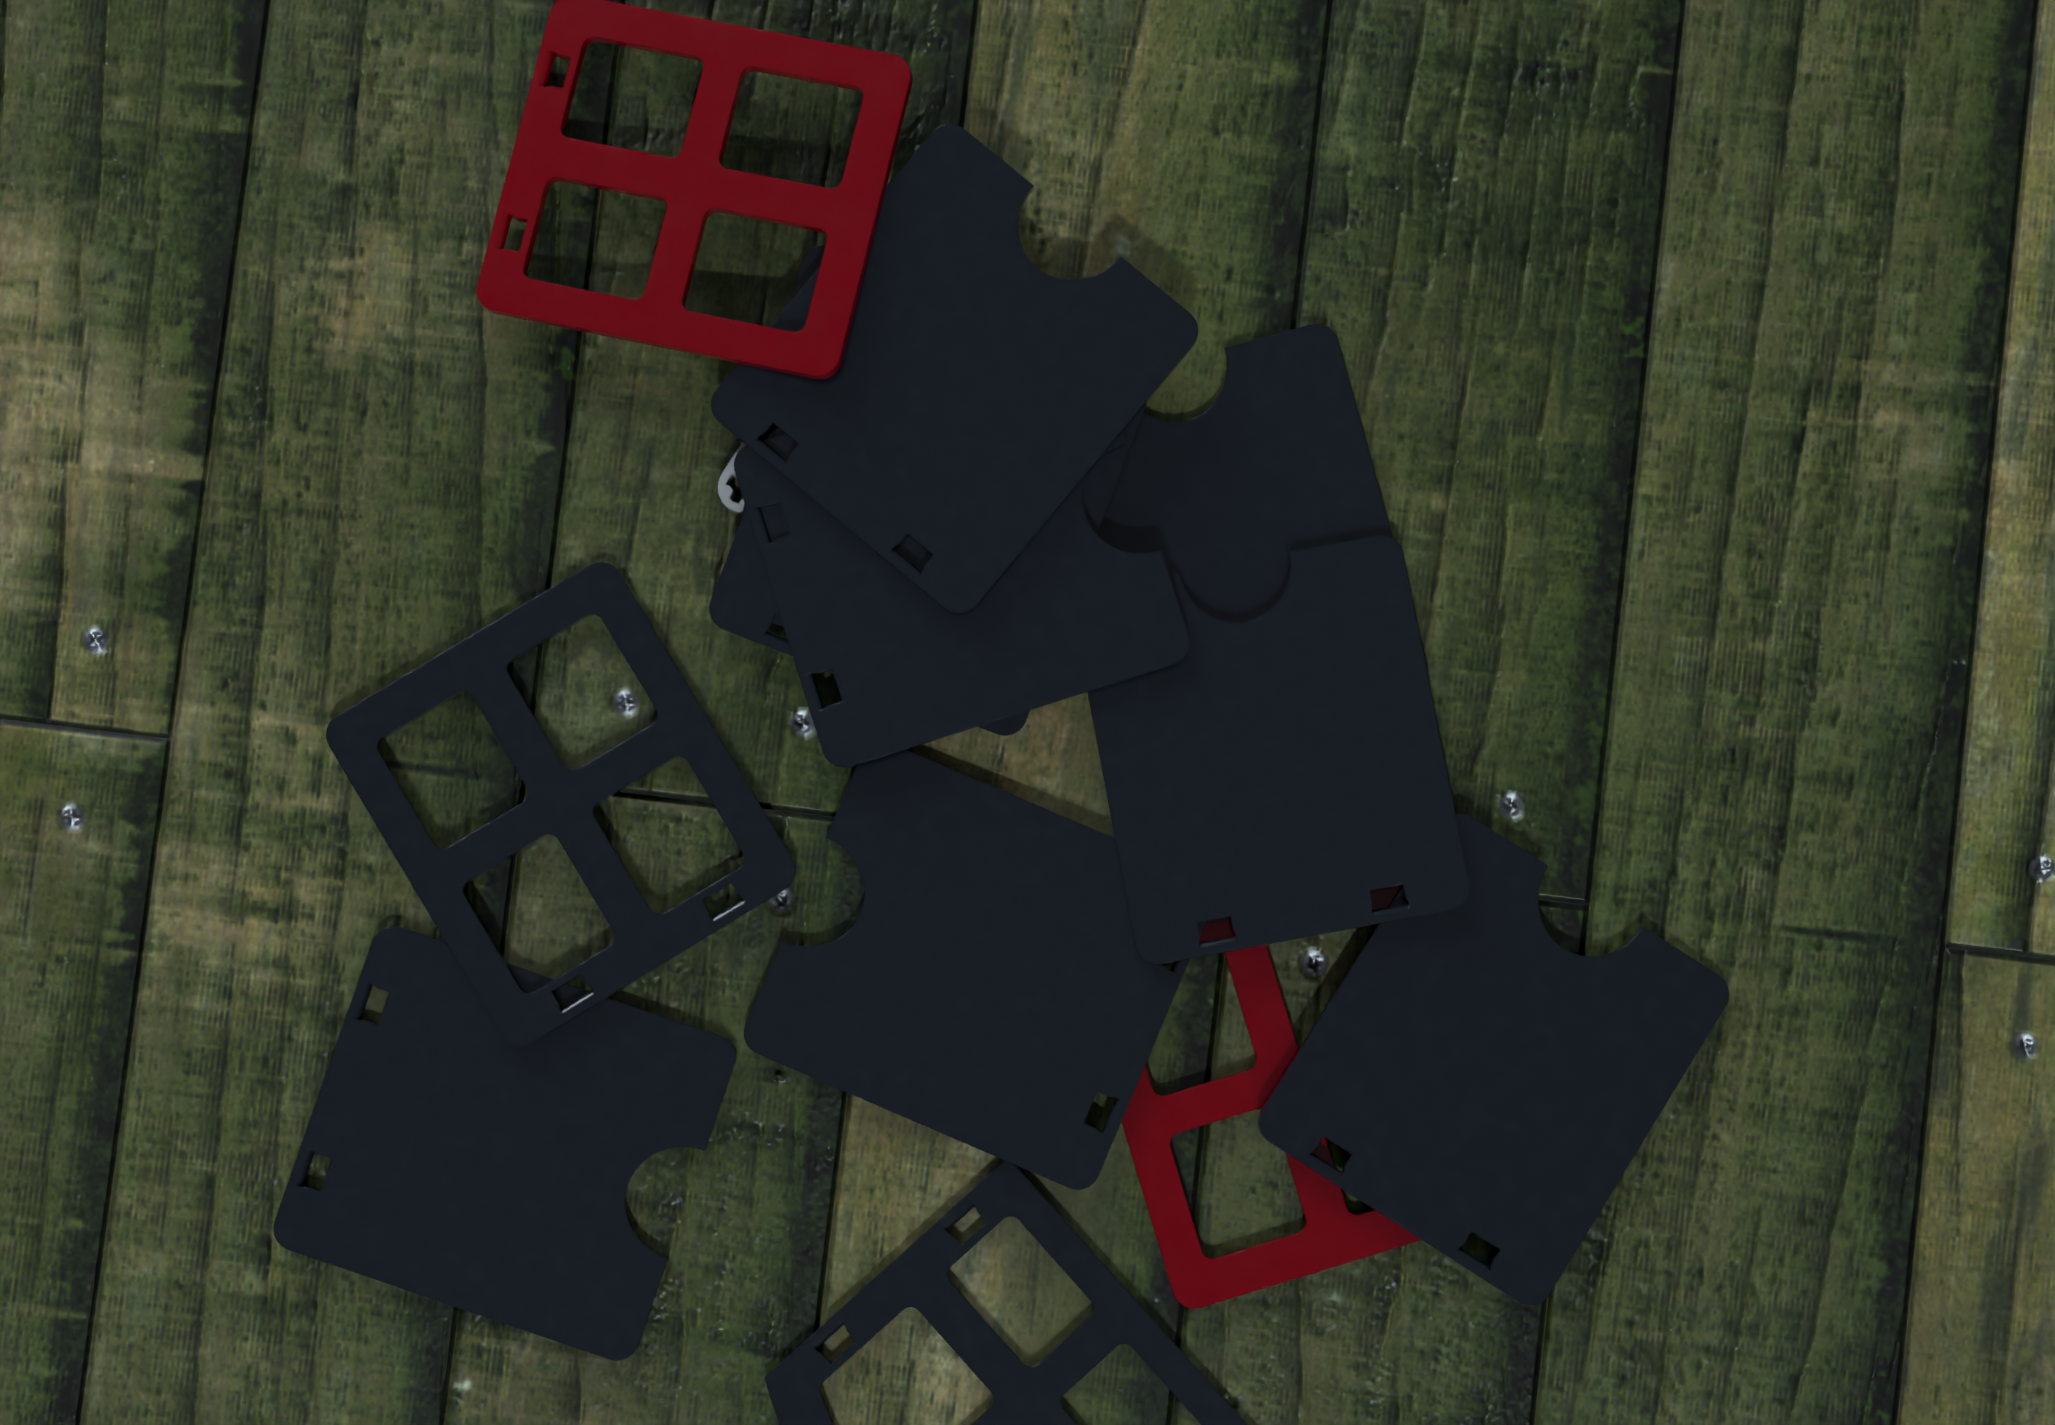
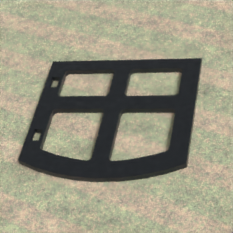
(1020, 1391)

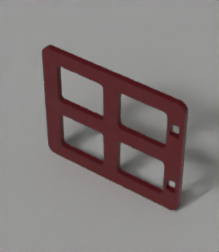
(698, 186)
(1330, 1231)

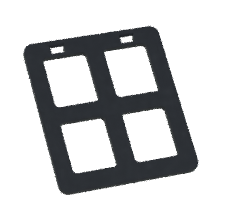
(558, 801)

